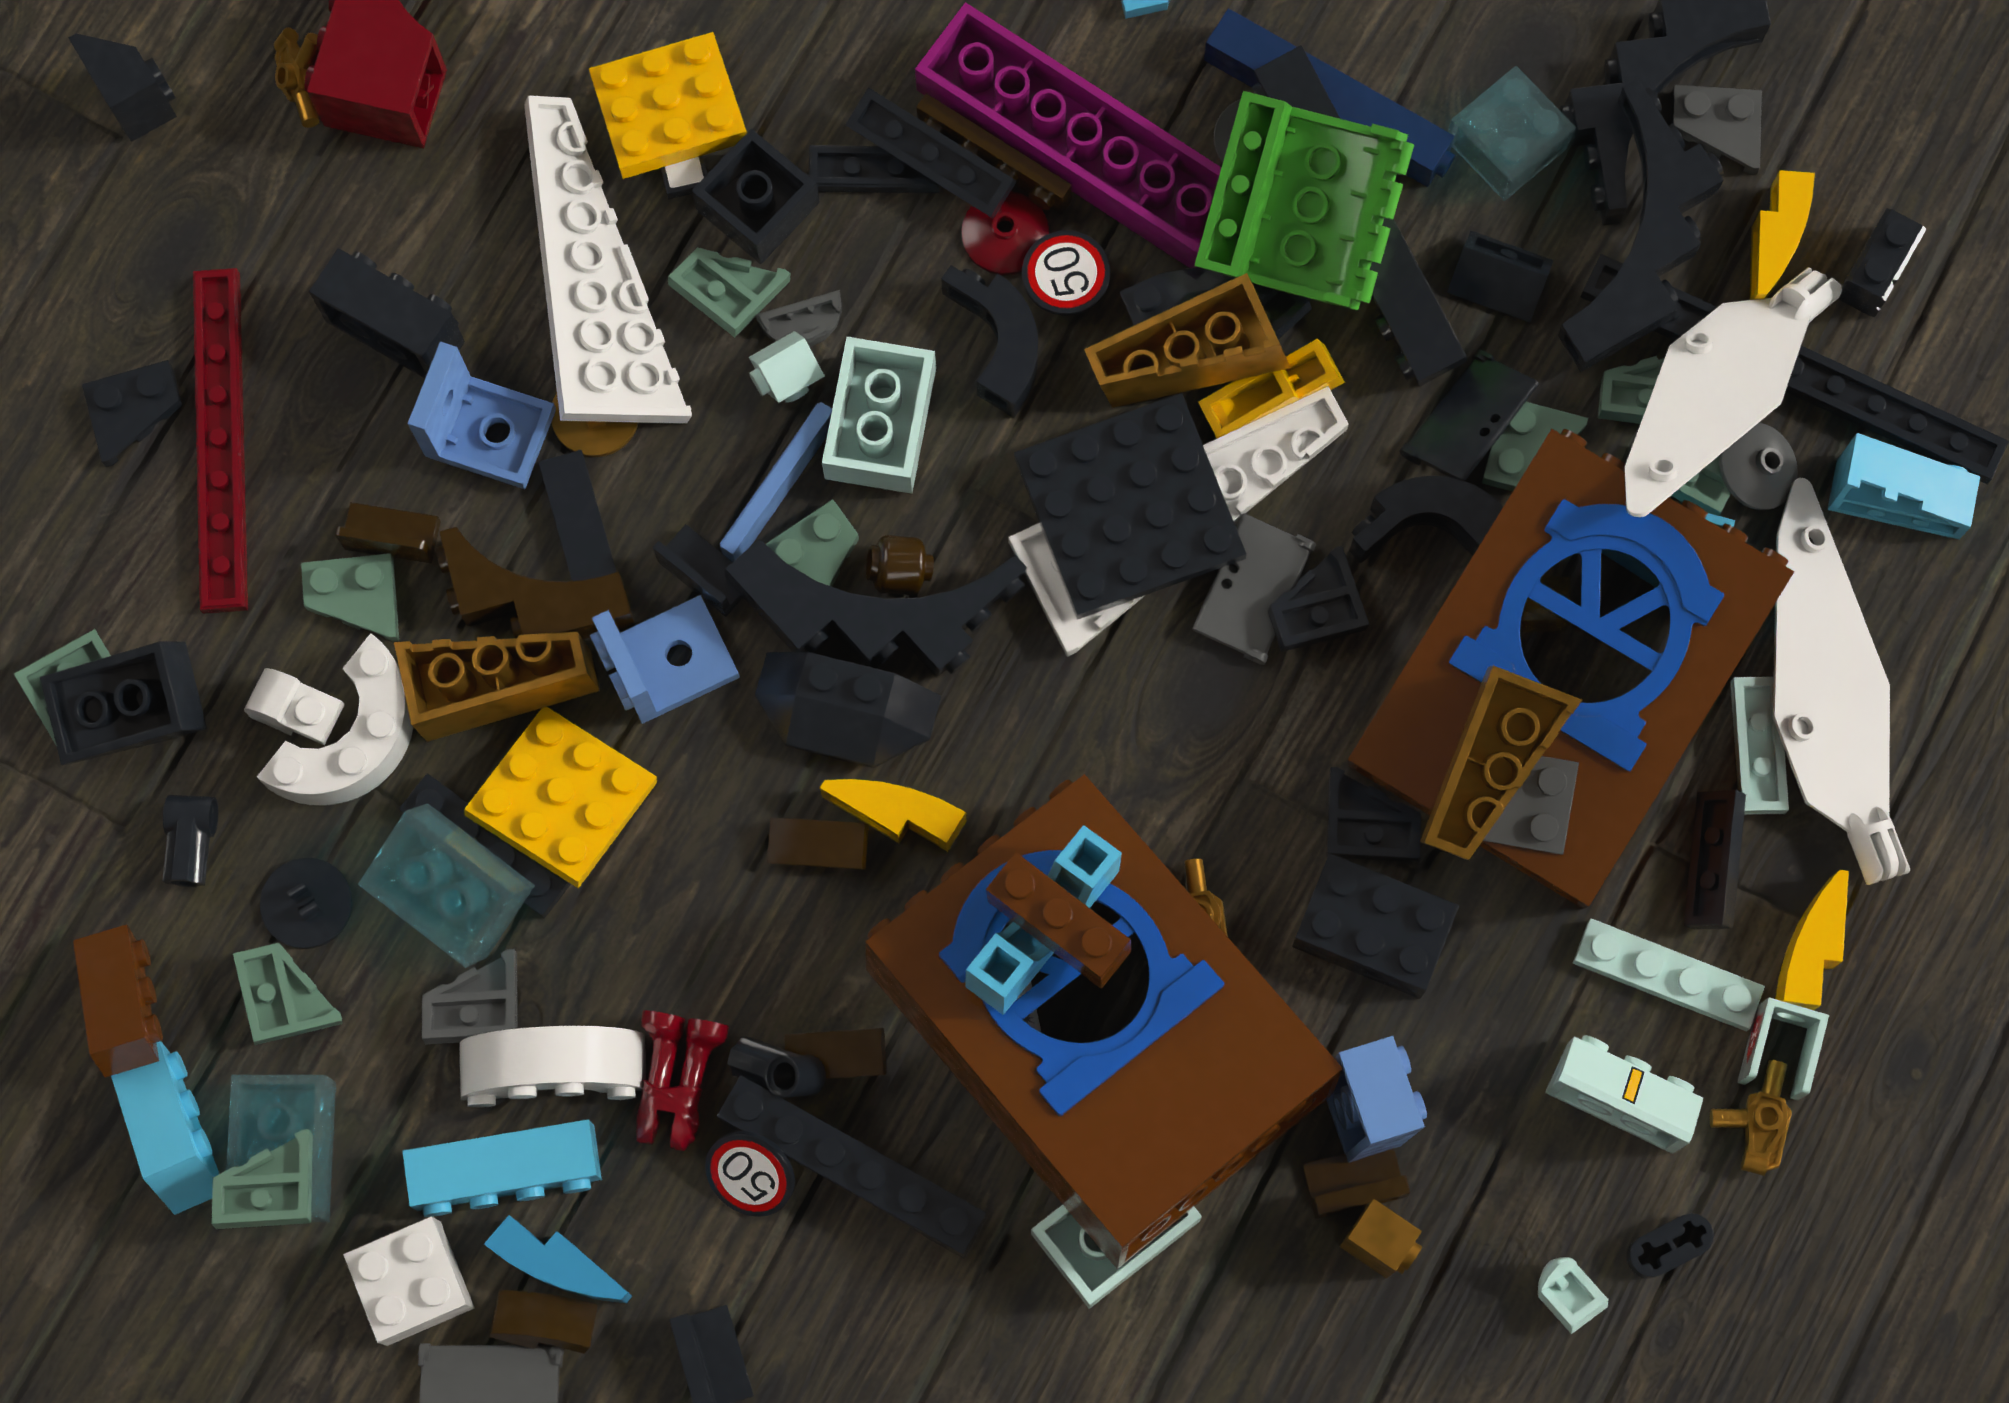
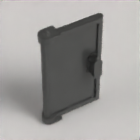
(1240, 600)
(489, 1373)

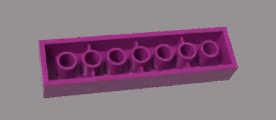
(1073, 131)

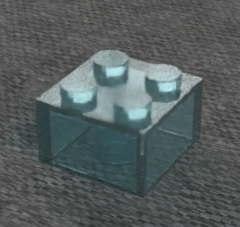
(1510, 133)

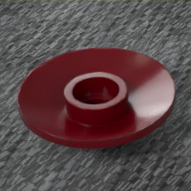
(1003, 251)

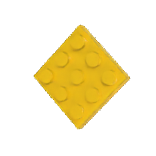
(668, 105)
(560, 796)

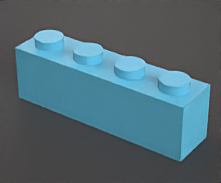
(502, 1166)

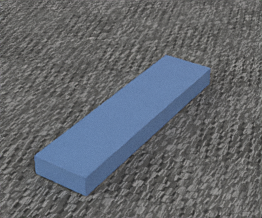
(777, 483)

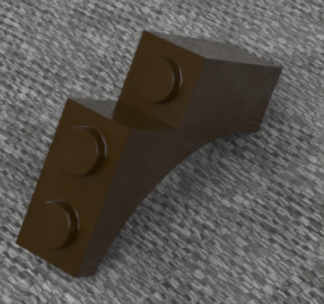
(491, 592)

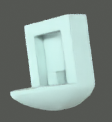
(1570, 1293)

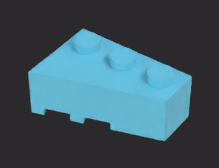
(1903, 488)
(167, 1132)

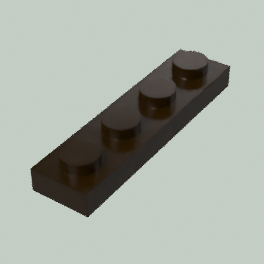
(1042, 185)

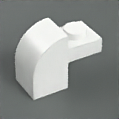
(293, 706)

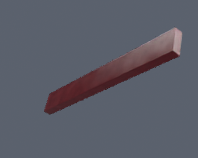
(220, 441)

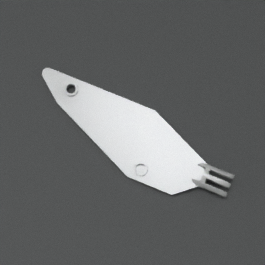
(1719, 386)
(1832, 691)

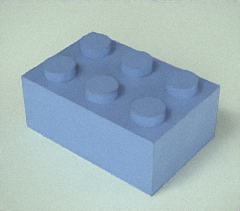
(1375, 1100)

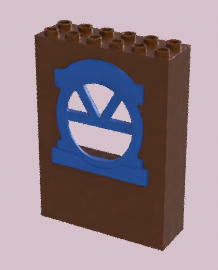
(1625, 745)
(1128, 1122)

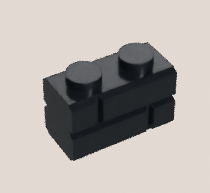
(1881, 262)

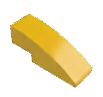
(1779, 230)
(1263, 394)
(896, 809)
(1815, 945)

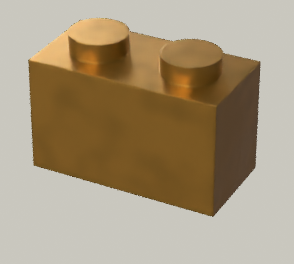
(1383, 1240)

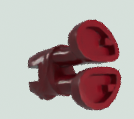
(682, 1100)

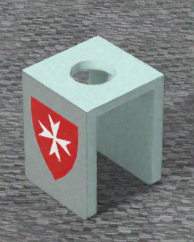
(1793, 1014)

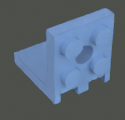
(459, 409)
(640, 657)

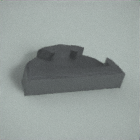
(810, 318)

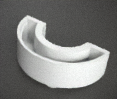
(362, 755)
(551, 1057)

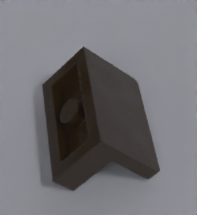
(389, 531)
(1346, 1186)

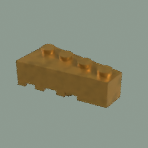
(1190, 347)
(491, 679)
(1497, 750)

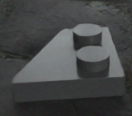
(1721, 121)
(1539, 809)
(473, 1003)

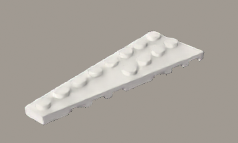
(600, 326)
(1247, 468)

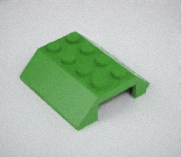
(1304, 201)

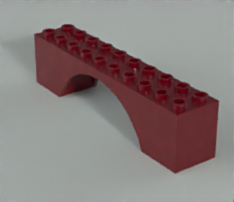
(376, 72)

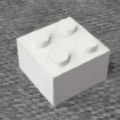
(408, 1281)

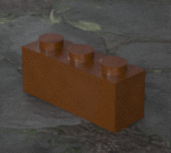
(1058, 920)
(117, 1000)

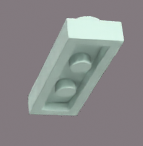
(1758, 747)

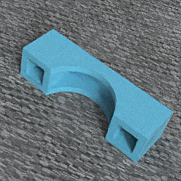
(1013, 954)

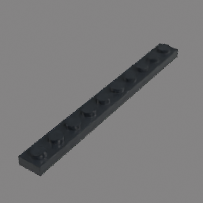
(1852, 394)

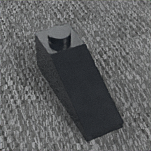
(1171, 289)

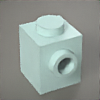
(785, 368)

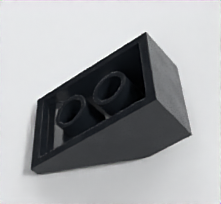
(123, 702)

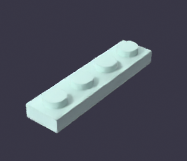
(1668, 974)

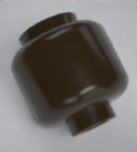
(899, 565)

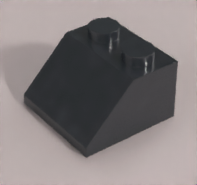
(128, 84)

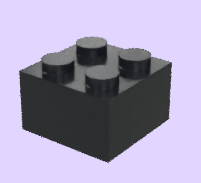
(756, 196)

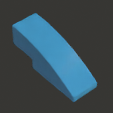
(554, 1263)

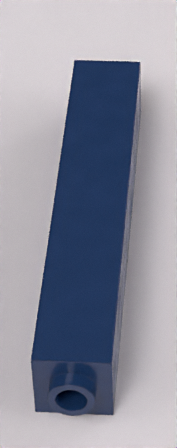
(1242, 46)

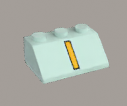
(1626, 1094)

